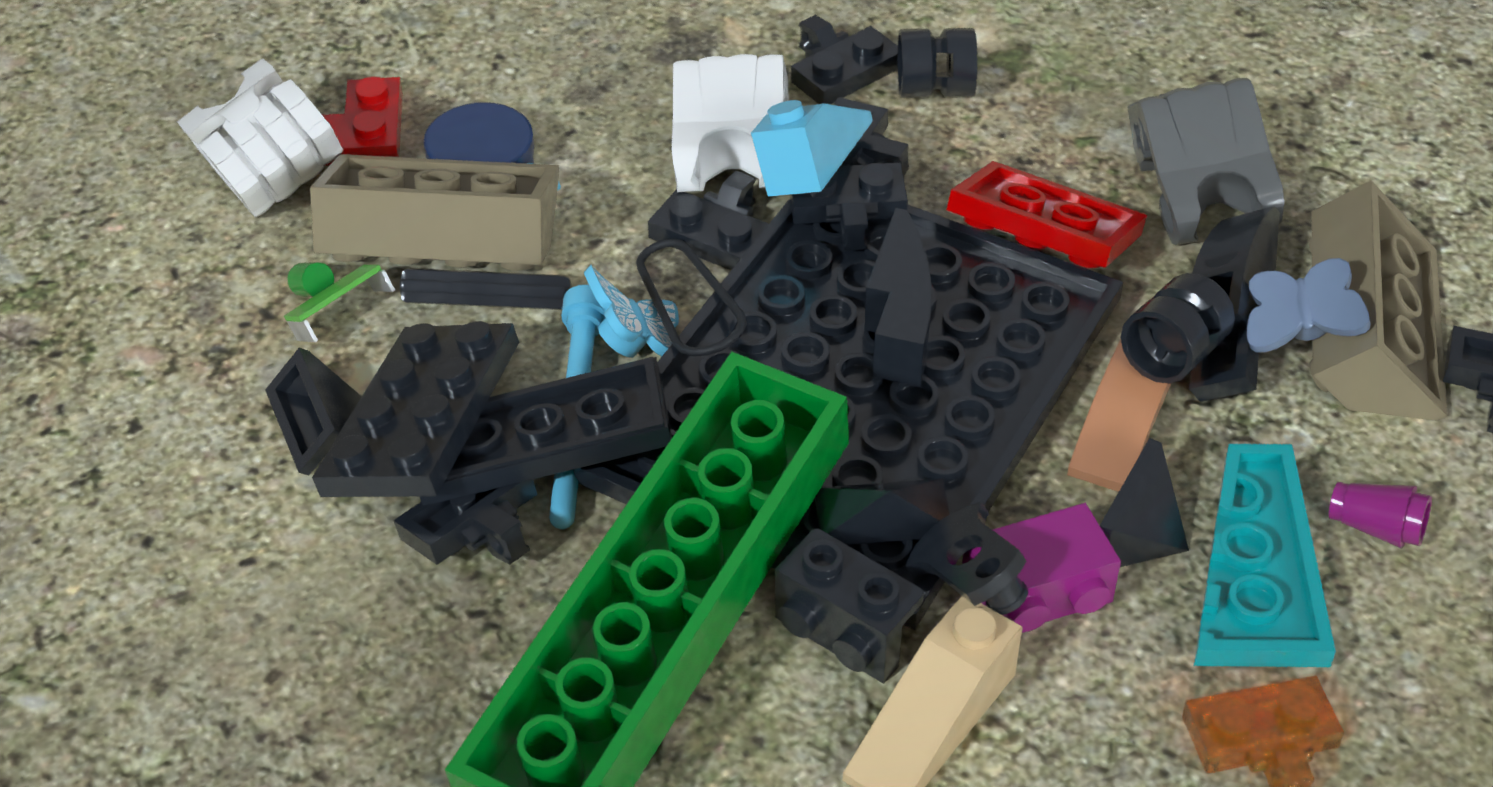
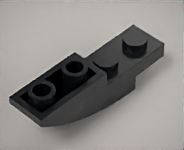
(1231, 257)

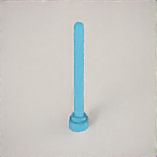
(581, 317)

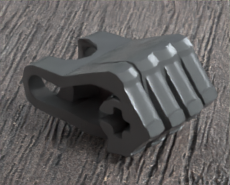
(1205, 152)

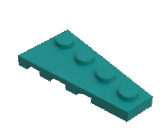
(1263, 572)

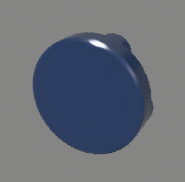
(480, 134)

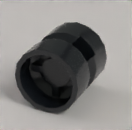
(919, 62)
(1177, 328)

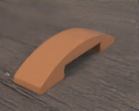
(1116, 424)

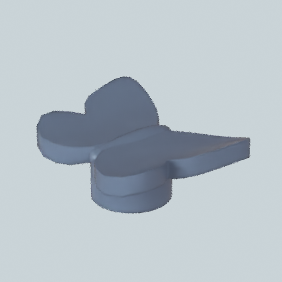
(1304, 306)

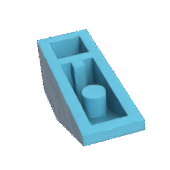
(805, 144)

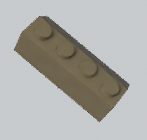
(434, 211)
(1395, 271)

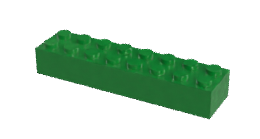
(661, 587)

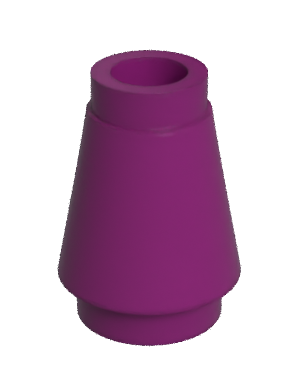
(1383, 511)

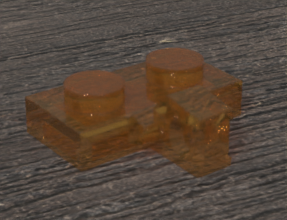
(1266, 729)

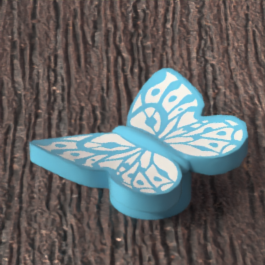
(630, 323)

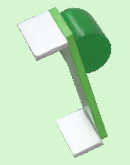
(317, 281)

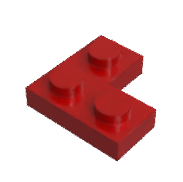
(370, 118)

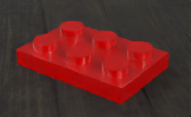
(1046, 214)

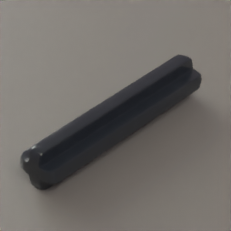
(484, 288)

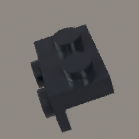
(845, 603)

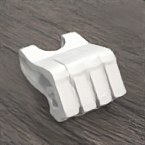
(716, 111)
(263, 138)

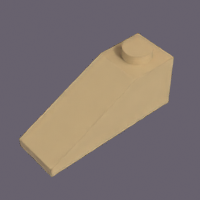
(938, 698)

